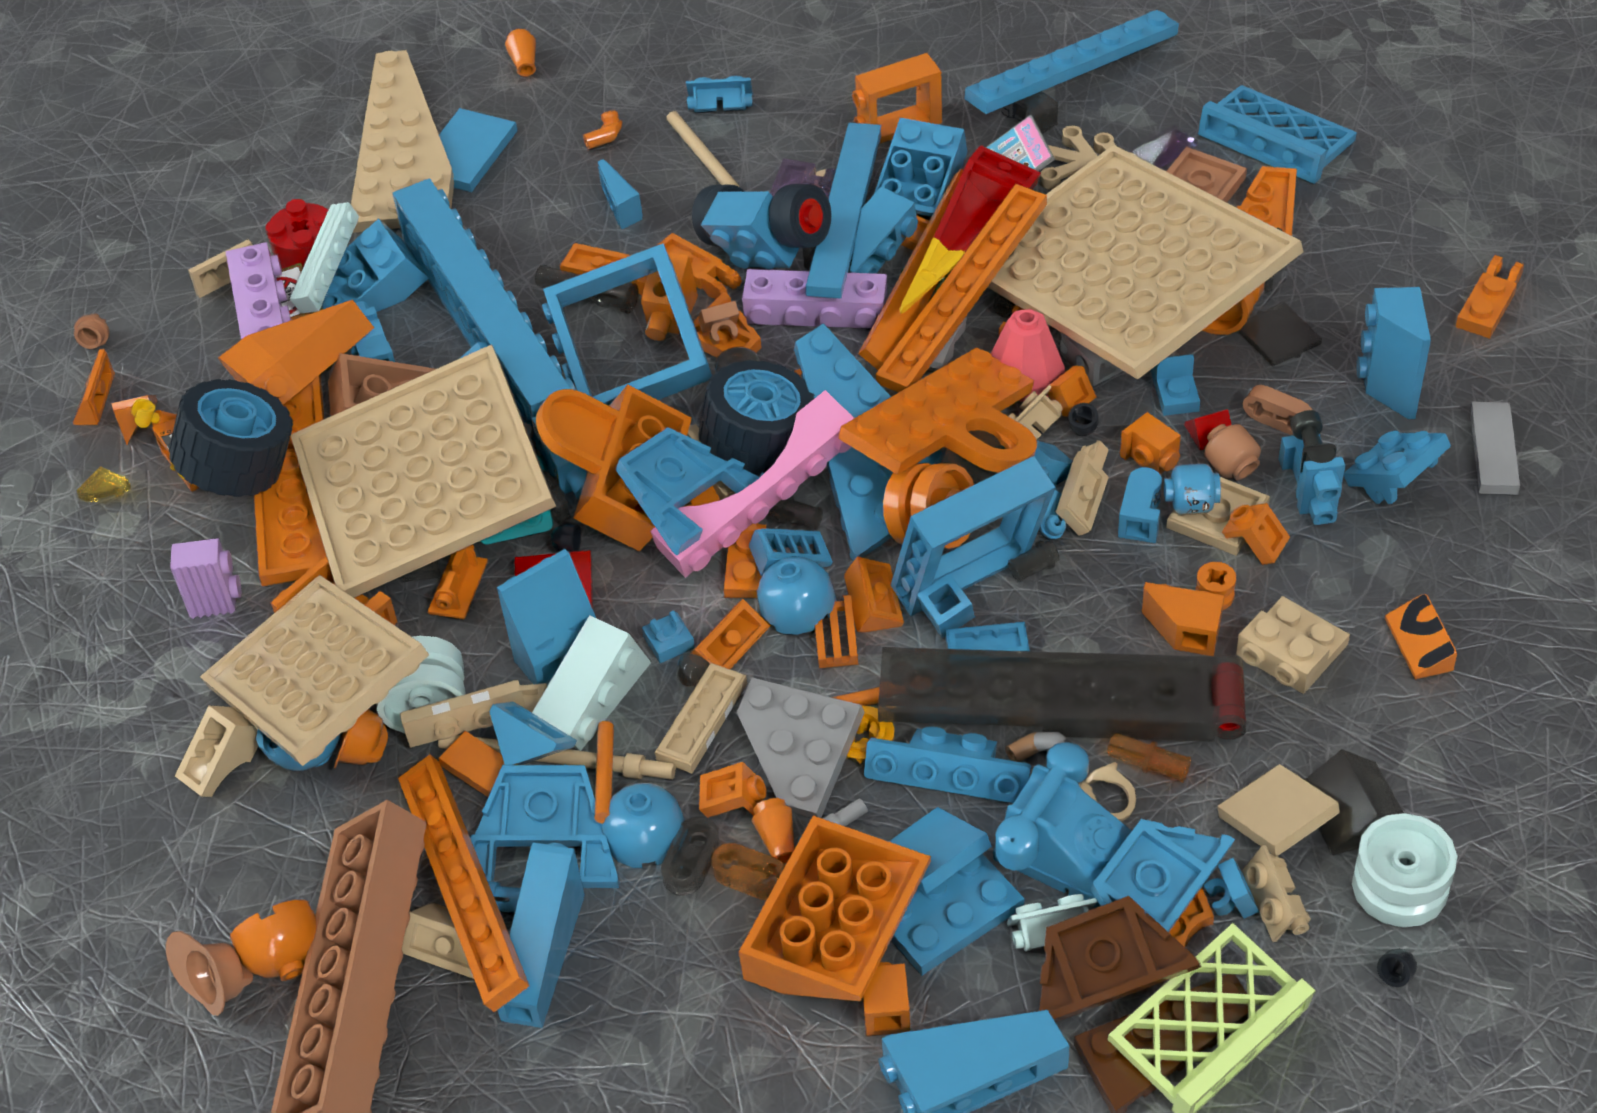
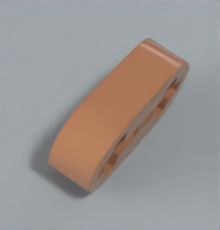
(1273, 407)

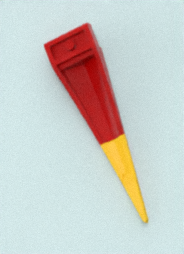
(977, 196)

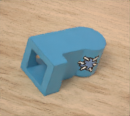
(1138, 511)

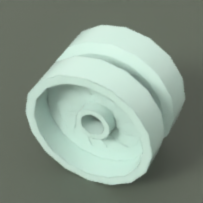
(435, 680)
(1404, 870)

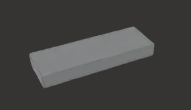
(1494, 448)

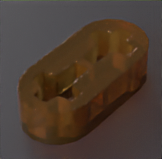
(748, 873)

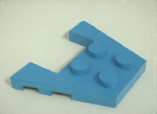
(672, 472)
(545, 807)

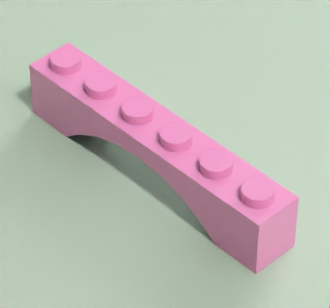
(805, 455)

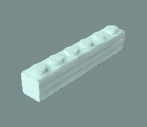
(324, 258)

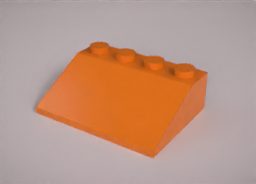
(831, 913)

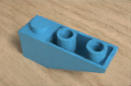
(881, 229)

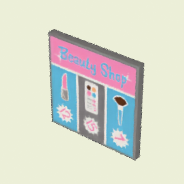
(1025, 145)

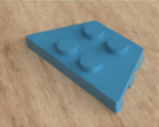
(1160, 869)

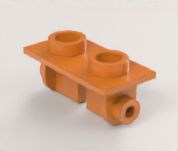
(458, 584)

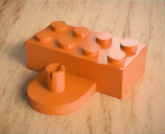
(595, 440)

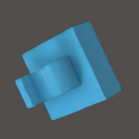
(668, 637)
(1235, 889)

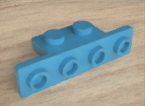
(947, 764)

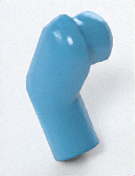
(1051, 525)

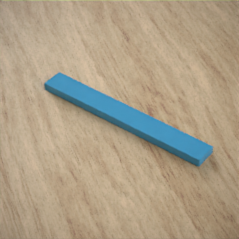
(846, 200)

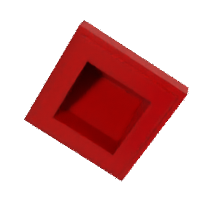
(1201, 427)

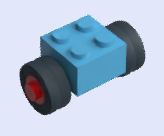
(760, 227)

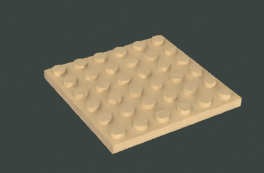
(420, 472)

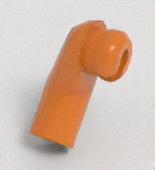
(607, 132)

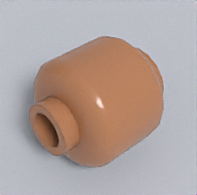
(1232, 451)

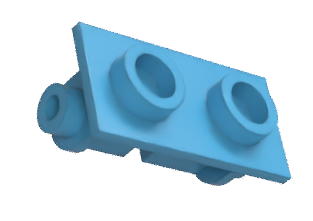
(705, 92)

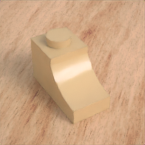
(216, 749)

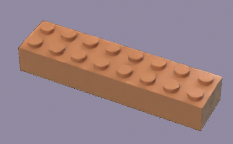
(352, 965)

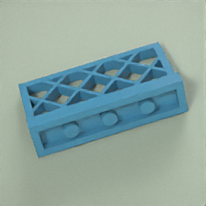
(1274, 145)

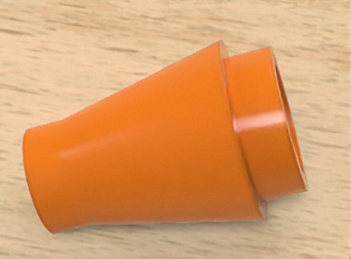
(521, 49)
(775, 826)

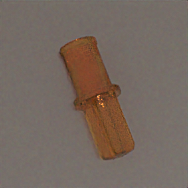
(1149, 757)

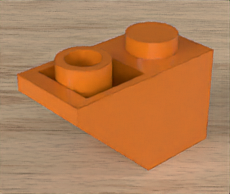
(1184, 616)

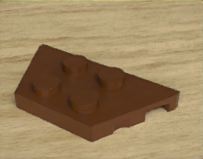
(1107, 958)

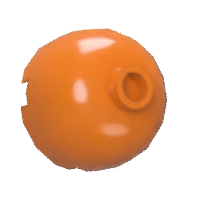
(278, 942)

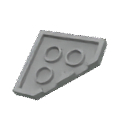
(799, 741)

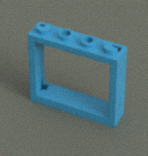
(610, 276)
(1016, 494)

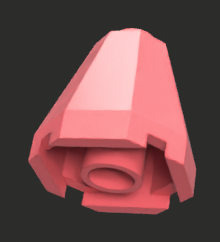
(1030, 348)

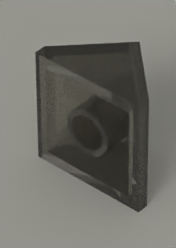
(1361, 798)

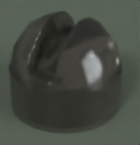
(691, 669)

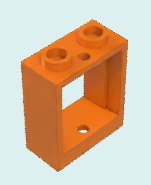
(893, 78)

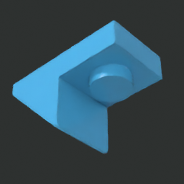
(1176, 385)

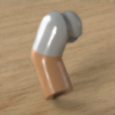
(1032, 744)

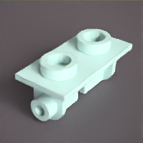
(1033, 919)

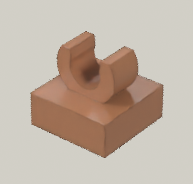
(720, 317)

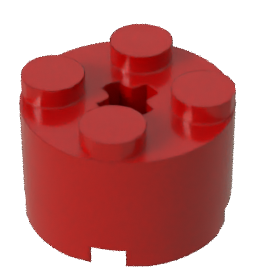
(295, 231)

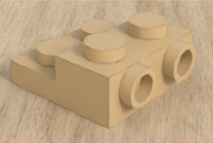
(1291, 644)

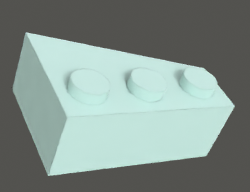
(591, 680)

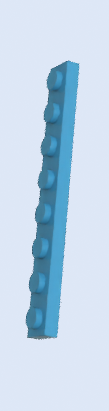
(1070, 61)

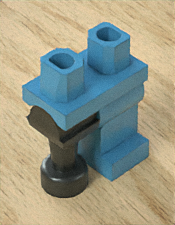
(1314, 466)

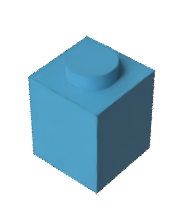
(946, 605)

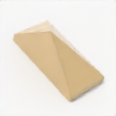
(213, 272)

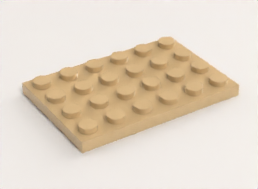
(314, 668)

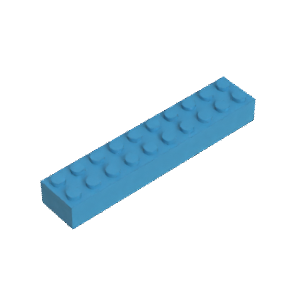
(477, 295)

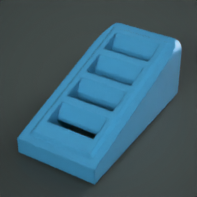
(620, 195)
(765, 540)

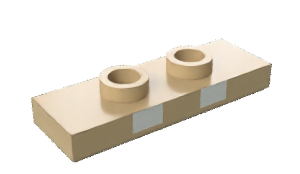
(457, 714)
(701, 717)

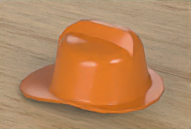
(363, 741)

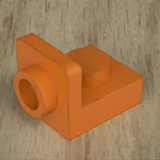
(1259, 529)
(730, 789)

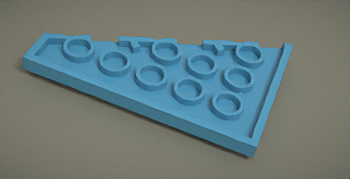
(854, 478)

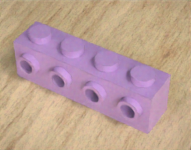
(256, 288)
(781, 299)

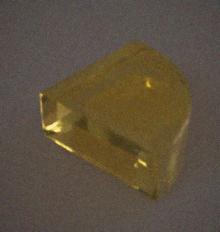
(103, 484)

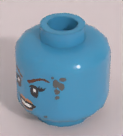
(1192, 489)

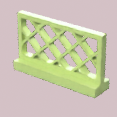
(1239, 1048)

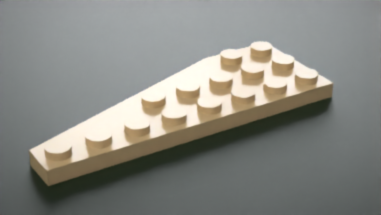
(396, 143)

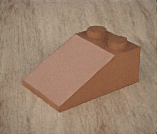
(362, 378)

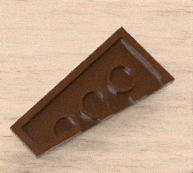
(1118, 1078)

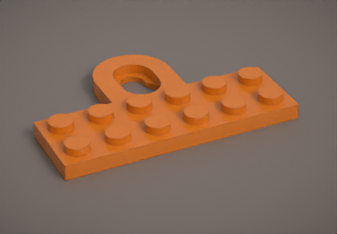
(942, 412)

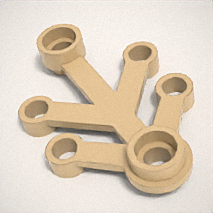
(1075, 160)

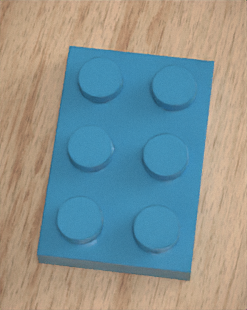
(955, 914)

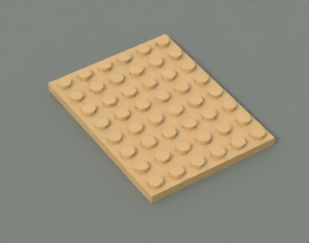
(1138, 260)

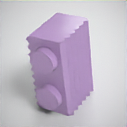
(205, 577)

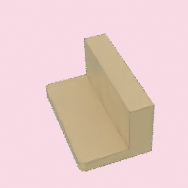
(434, 939)

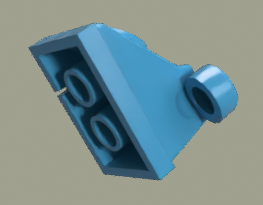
(1057, 828)

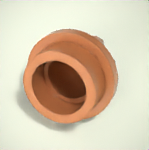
(91, 331)

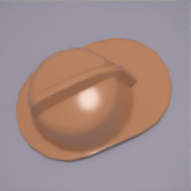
(206, 971)

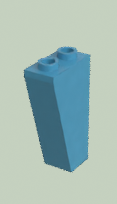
(543, 928)
(972, 1062)

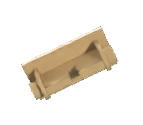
(1038, 411)
(1269, 885)

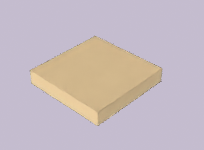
(1209, 526)
(1278, 809)

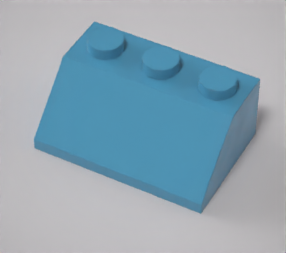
(1395, 348)

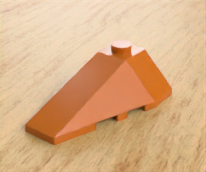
(296, 351)

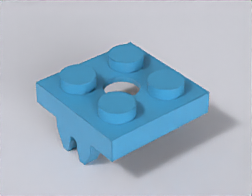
(1385, 469)

